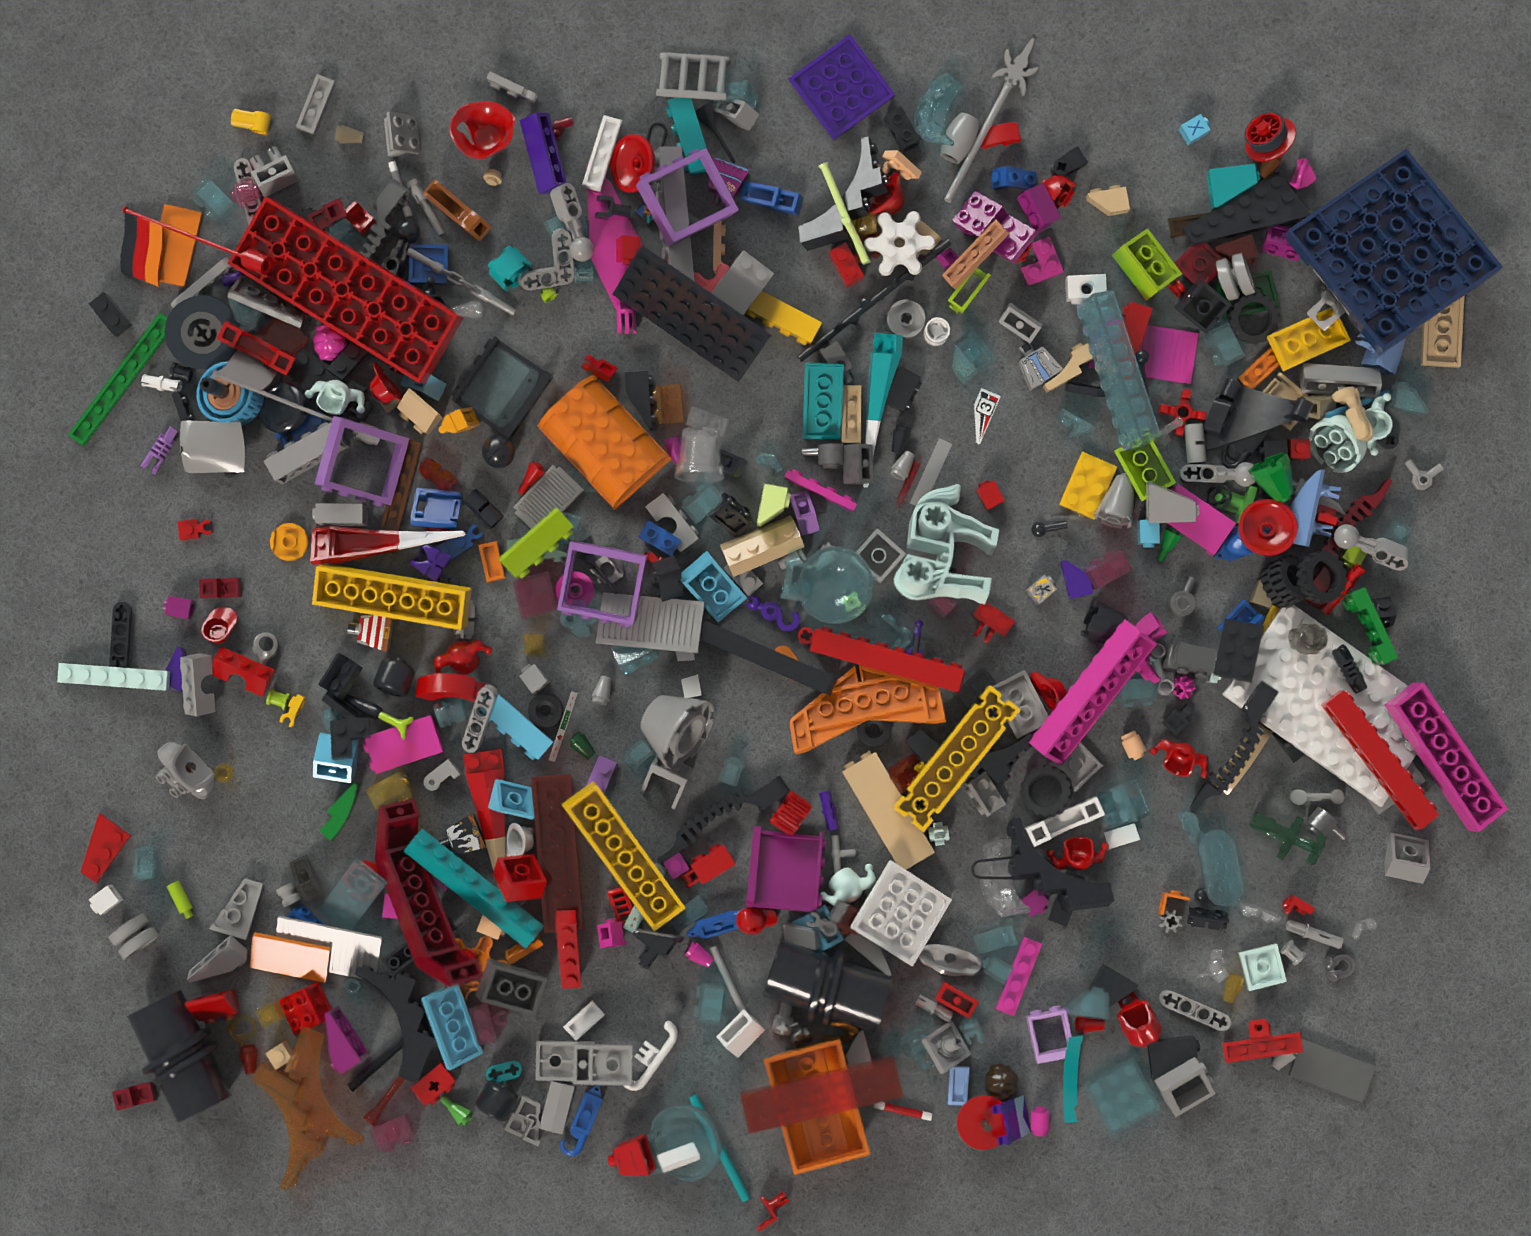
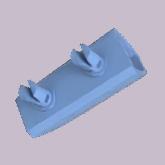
(1387, 362)
(1305, 508)

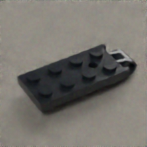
(310, 369)

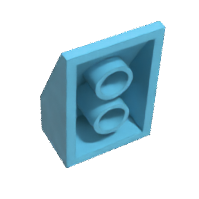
(713, 586)

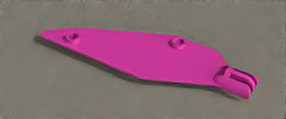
(603, 236)

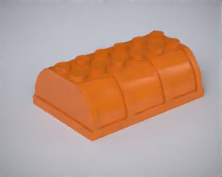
(603, 441)
(821, 1139)

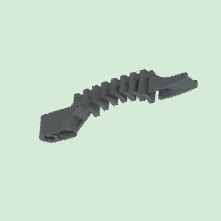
(387, 206)

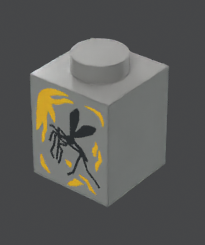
(1041, 589)

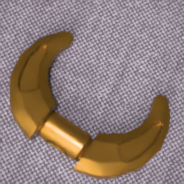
(851, 1030)

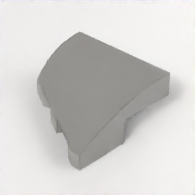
(525, 1120)

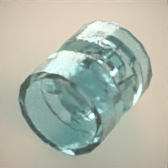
(450, 712)

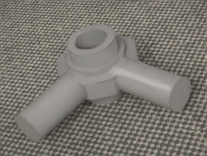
(1422, 479)

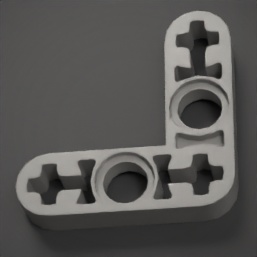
(557, 270)

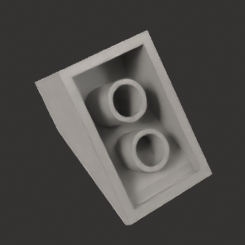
(742, 282)

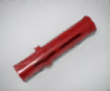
(1352, 577)

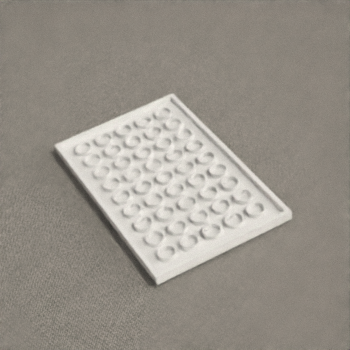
(1307, 683)

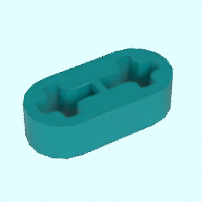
(503, 1067)

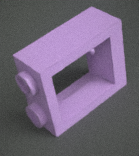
(1051, 1055)

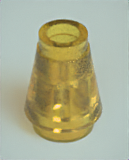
(1233, 986)

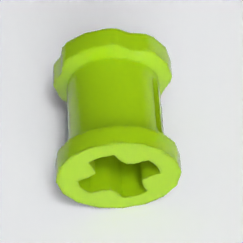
(278, 699)

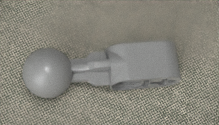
(569, 212)
(1219, 474)
(1382, 549)

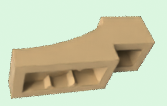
(1079, 356)

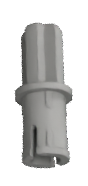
(934, 1008)

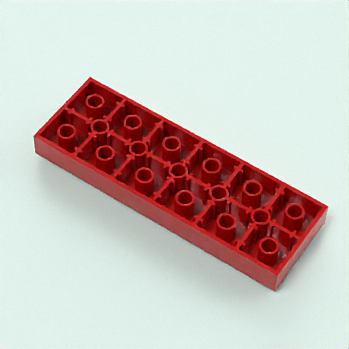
(348, 291)

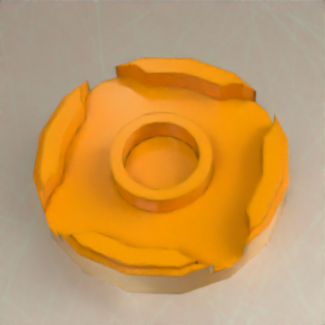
(289, 547)

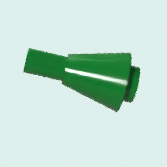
(1169, 540)

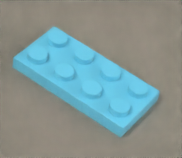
(451, 1026)

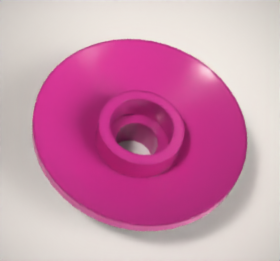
(585, 586)

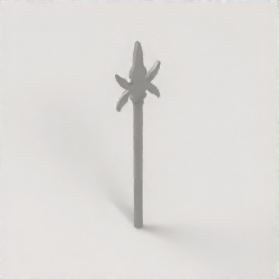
(1014, 72)

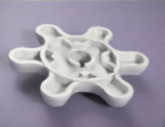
(908, 253)

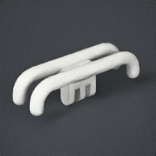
(653, 1057)

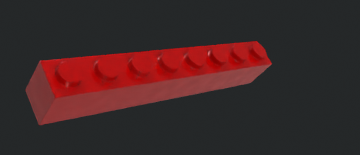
(888, 660)
(1380, 760)

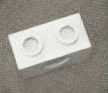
(1073, 284)

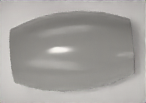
(963, 132)

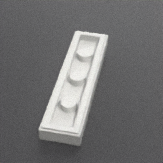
(602, 153)

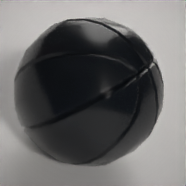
(498, 451)

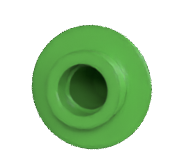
(459, 1113)

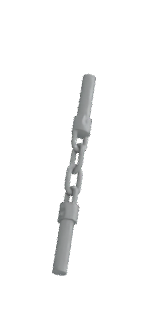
(439, 268)

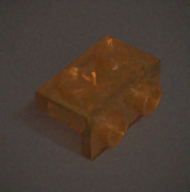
(669, 404)

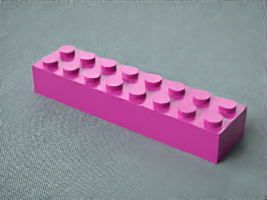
(1092, 692)
(1446, 757)

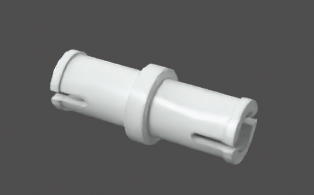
(161, 383)

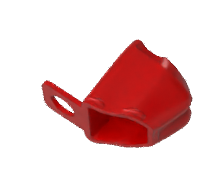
(1138, 1022)

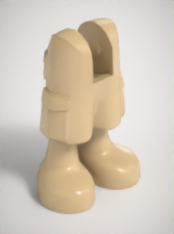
(1356, 413)

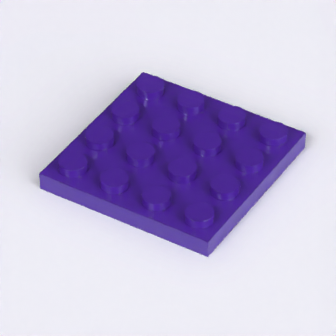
(841, 87)

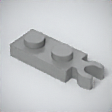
(513, 89)

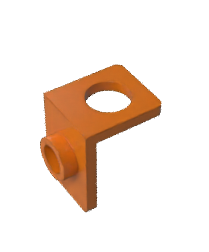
(1176, 894)

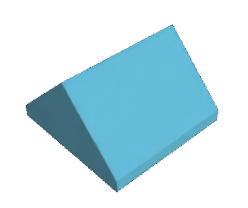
(512, 799)

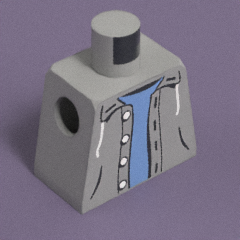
(1037, 366)

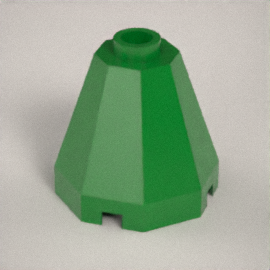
(1274, 476)

